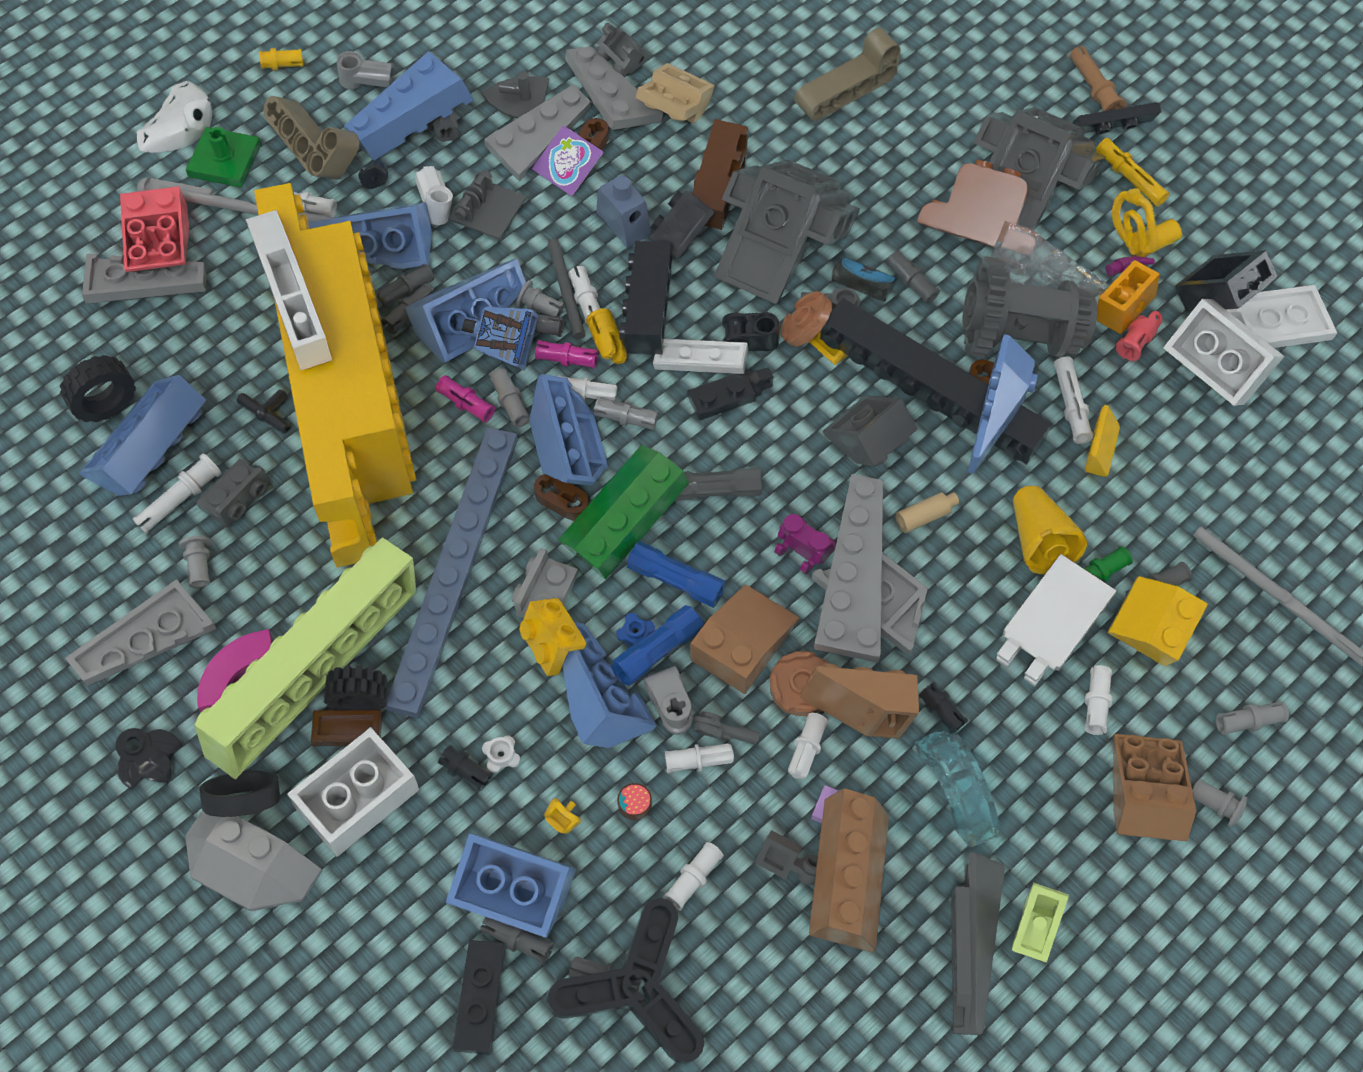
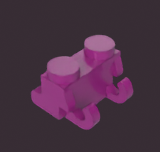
(805, 541)

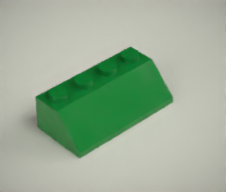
(624, 510)

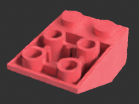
(154, 229)

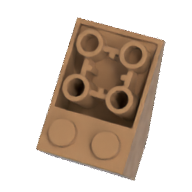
(865, 699)
(1151, 788)

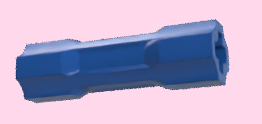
(654, 564)
(639, 658)

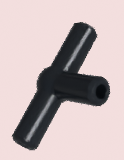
(265, 412)

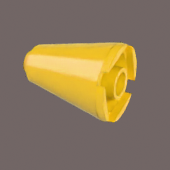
(1045, 530)

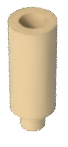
(926, 511)

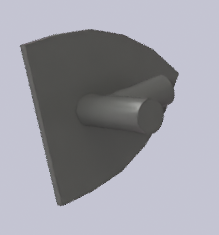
(517, 94)

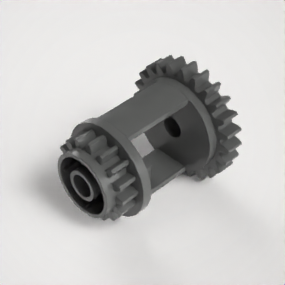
(1037, 314)

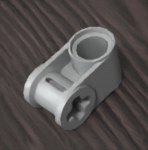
(669, 696)

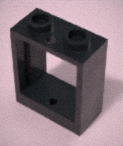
(1226, 279)

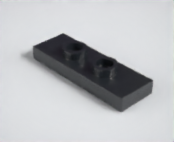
(1125, 117)
(479, 997)

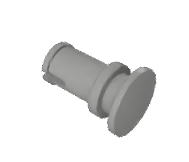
(537, 300)
(196, 557)
(1220, 802)

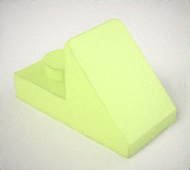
(1039, 922)

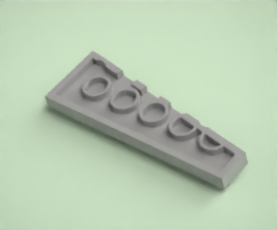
(854, 589)

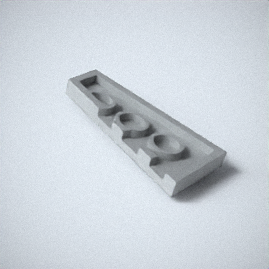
(610, 90)
(527, 137)
(108, 281)
(145, 632)

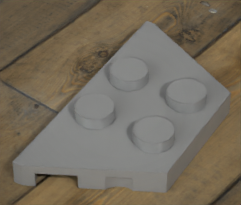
(900, 603)

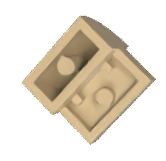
(676, 93)

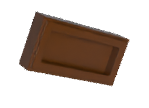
(343, 726)

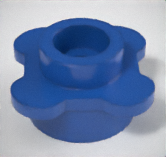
(633, 622)

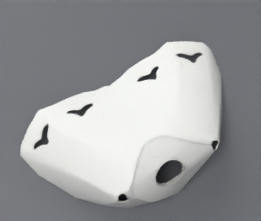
(169, 129)

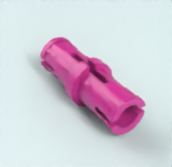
(566, 354)
(465, 398)

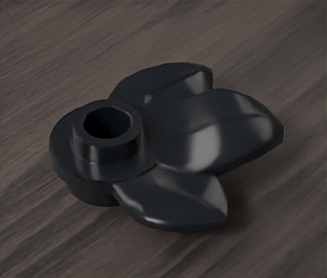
(149, 759)

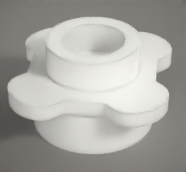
(500, 744)

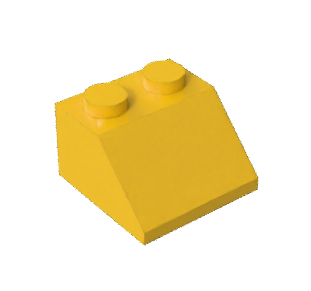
(1157, 619)

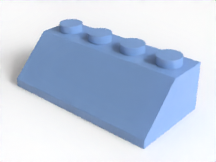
(144, 436)

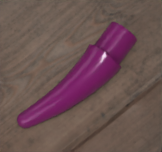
(1121, 264)

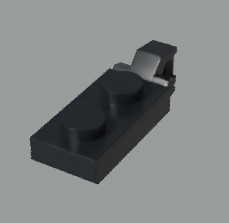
(729, 392)

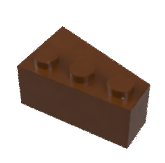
(723, 155)

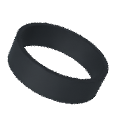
(218, 802)

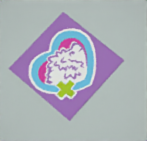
(567, 160)

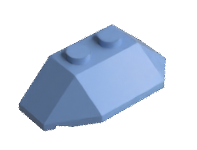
(565, 433)

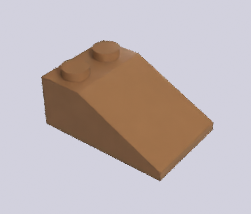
(742, 638)

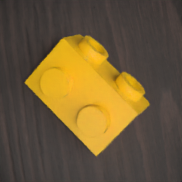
(550, 634)

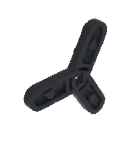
(610, 990)

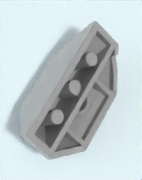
(247, 863)

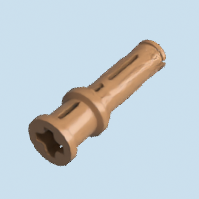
(1102, 90)

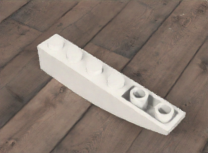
(289, 290)

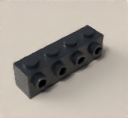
(648, 297)

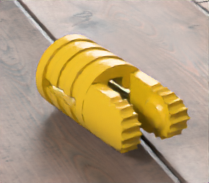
(606, 335)

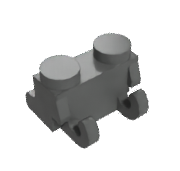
(622, 49)

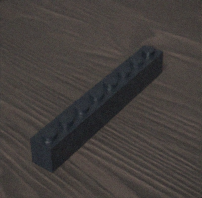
(927, 377)

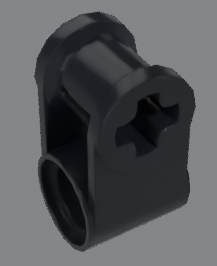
(751, 330)

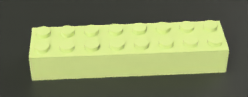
(297, 663)

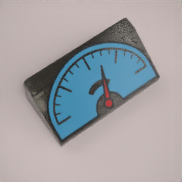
(863, 279)

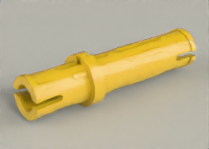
(1123, 164)

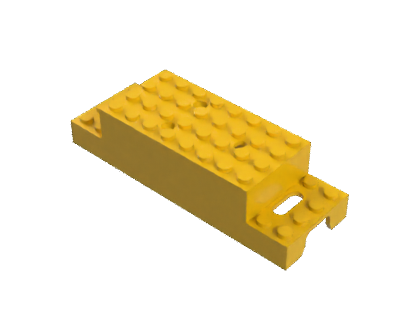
(350, 404)

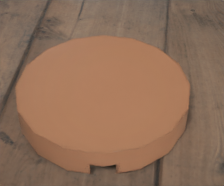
(807, 320)
(787, 691)

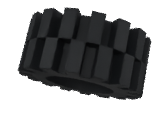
(355, 689)

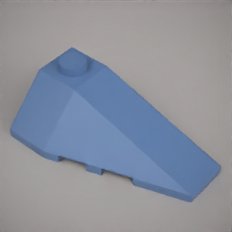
(391, 235)
(1005, 395)

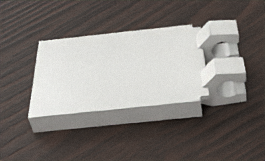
(1287, 316)
(1055, 618)

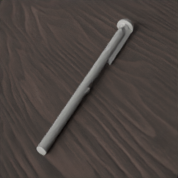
(204, 196)
(1280, 595)

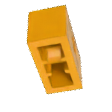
(1127, 296)

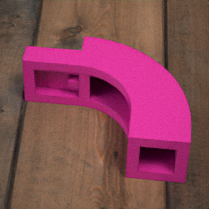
(230, 666)

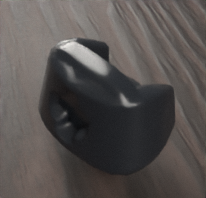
(373, 175)

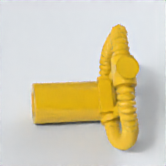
(1143, 242)

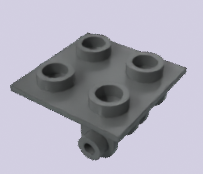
(487, 206)

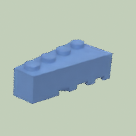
(408, 105)

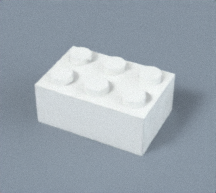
(1223, 352)
(353, 791)

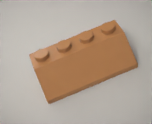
(850, 870)

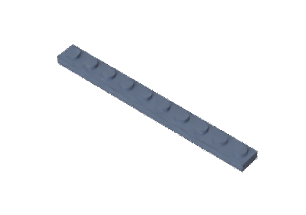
(451, 574)

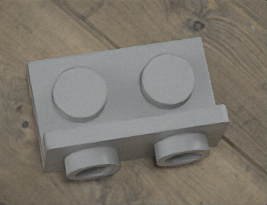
(544, 581)

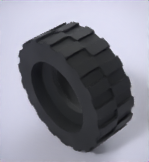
(89, 374)

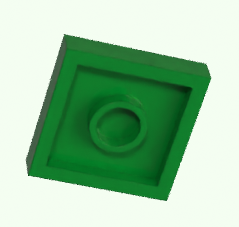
(223, 157)

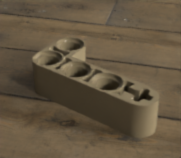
(853, 79)
(320, 153)

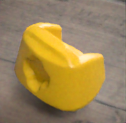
(561, 817)

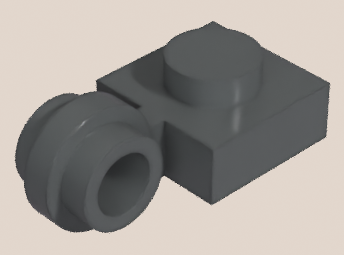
(781, 856)

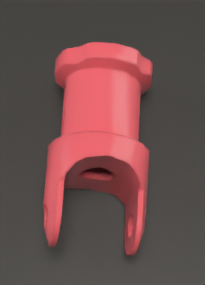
(1139, 333)

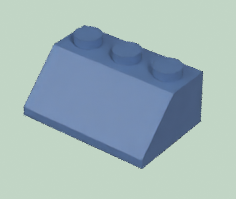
(510, 885)

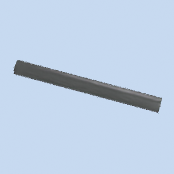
(566, 289)

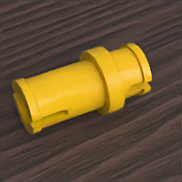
(284, 58)

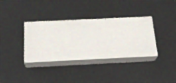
(702, 356)

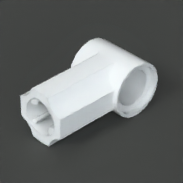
(435, 194)

